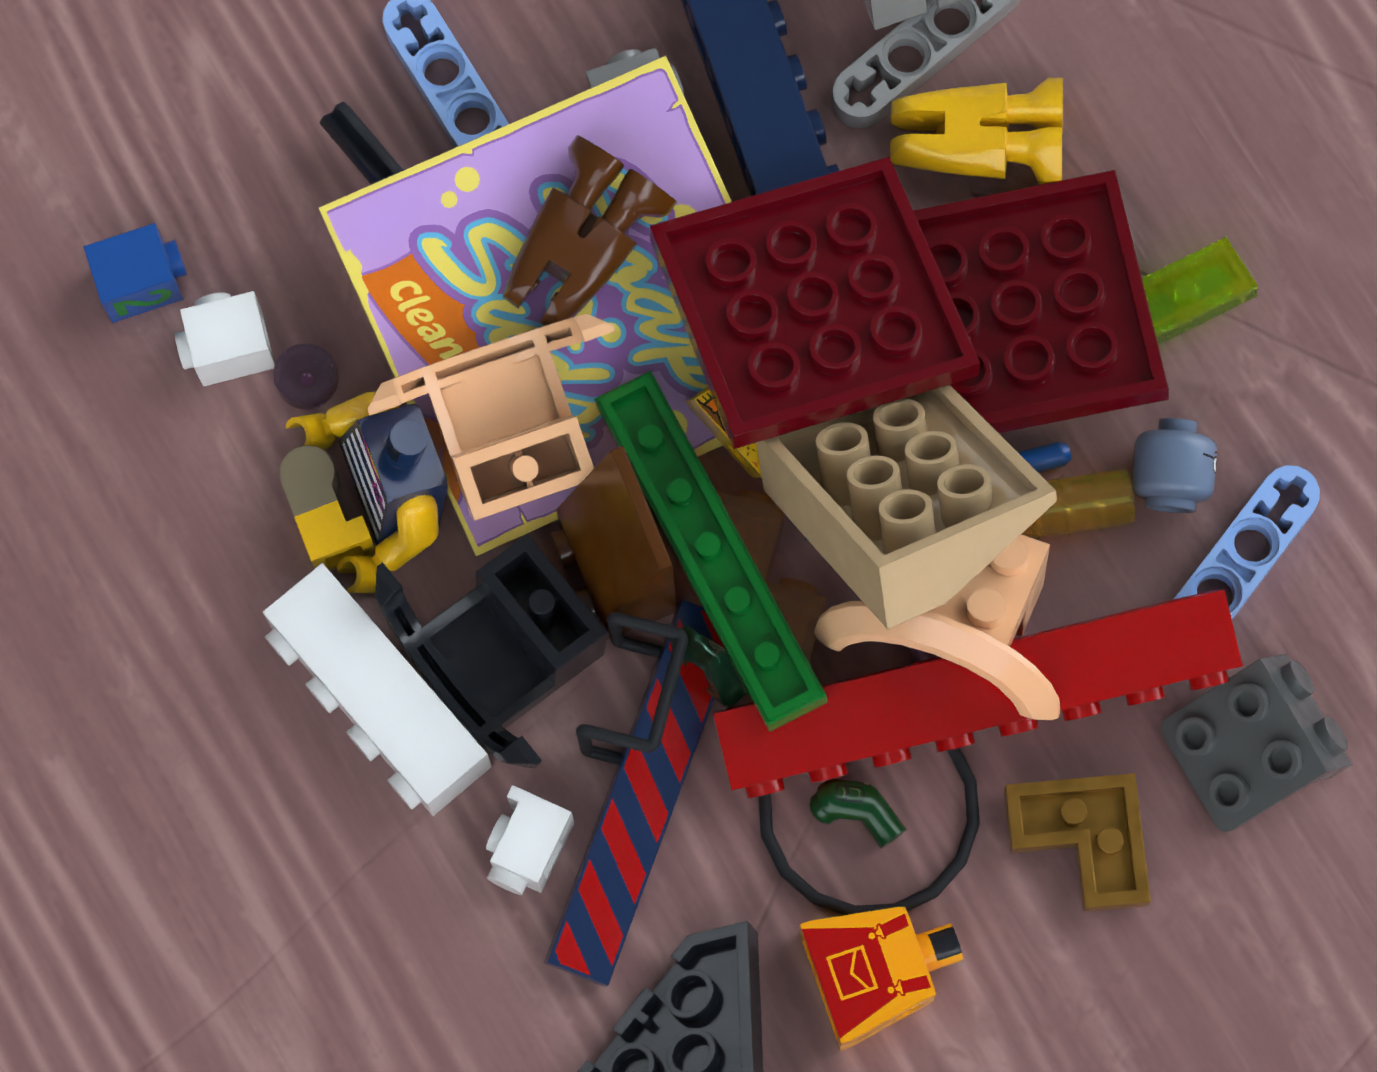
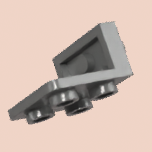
(1255, 741)

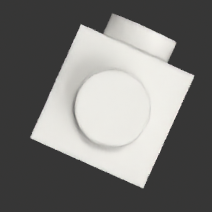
(224, 338)

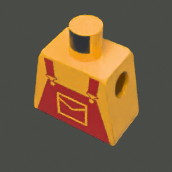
(874, 968)

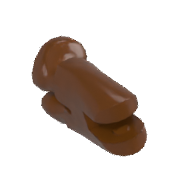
(577, 244)

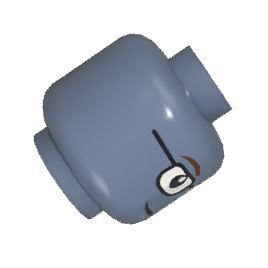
(1174, 466)

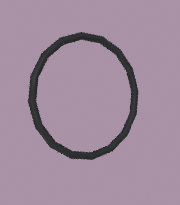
(910, 902)

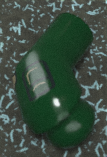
(857, 801)

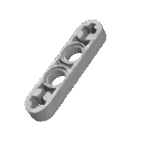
(934, 46)

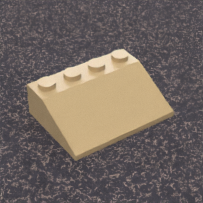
(905, 498)

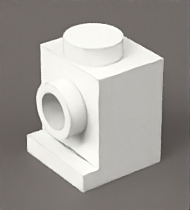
(527, 842)

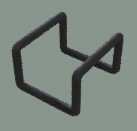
(587, 732)

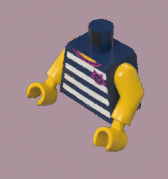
(393, 476)

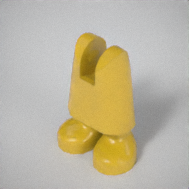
(974, 130)

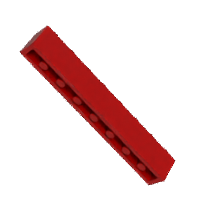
(946, 703)

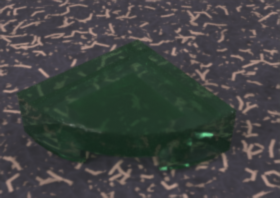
(716, 665)

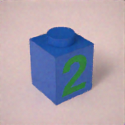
(135, 272)

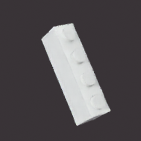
(376, 690)

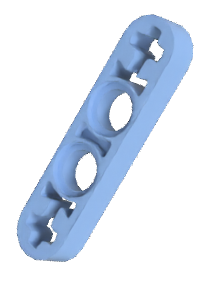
(444, 100)
(1245, 575)

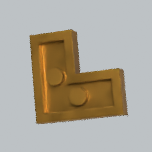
(1098, 819)

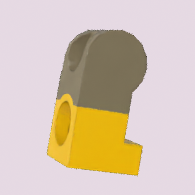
(312, 493)

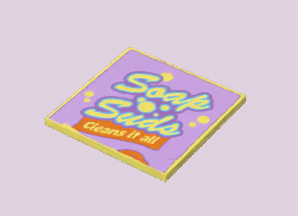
(443, 237)

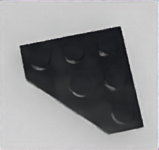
(698, 1014)

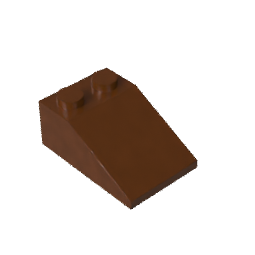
(615, 545)

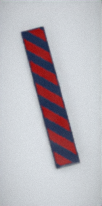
(633, 819)

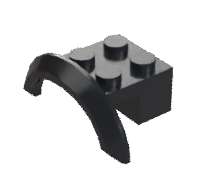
(499, 644)

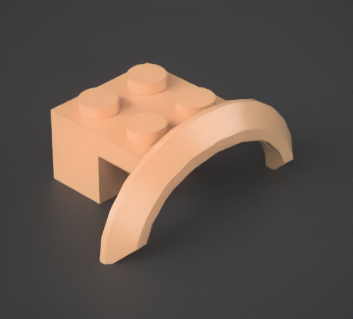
(505, 415)
(970, 628)

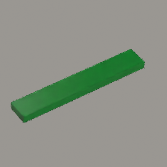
(711, 552)

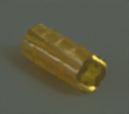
(1087, 504)

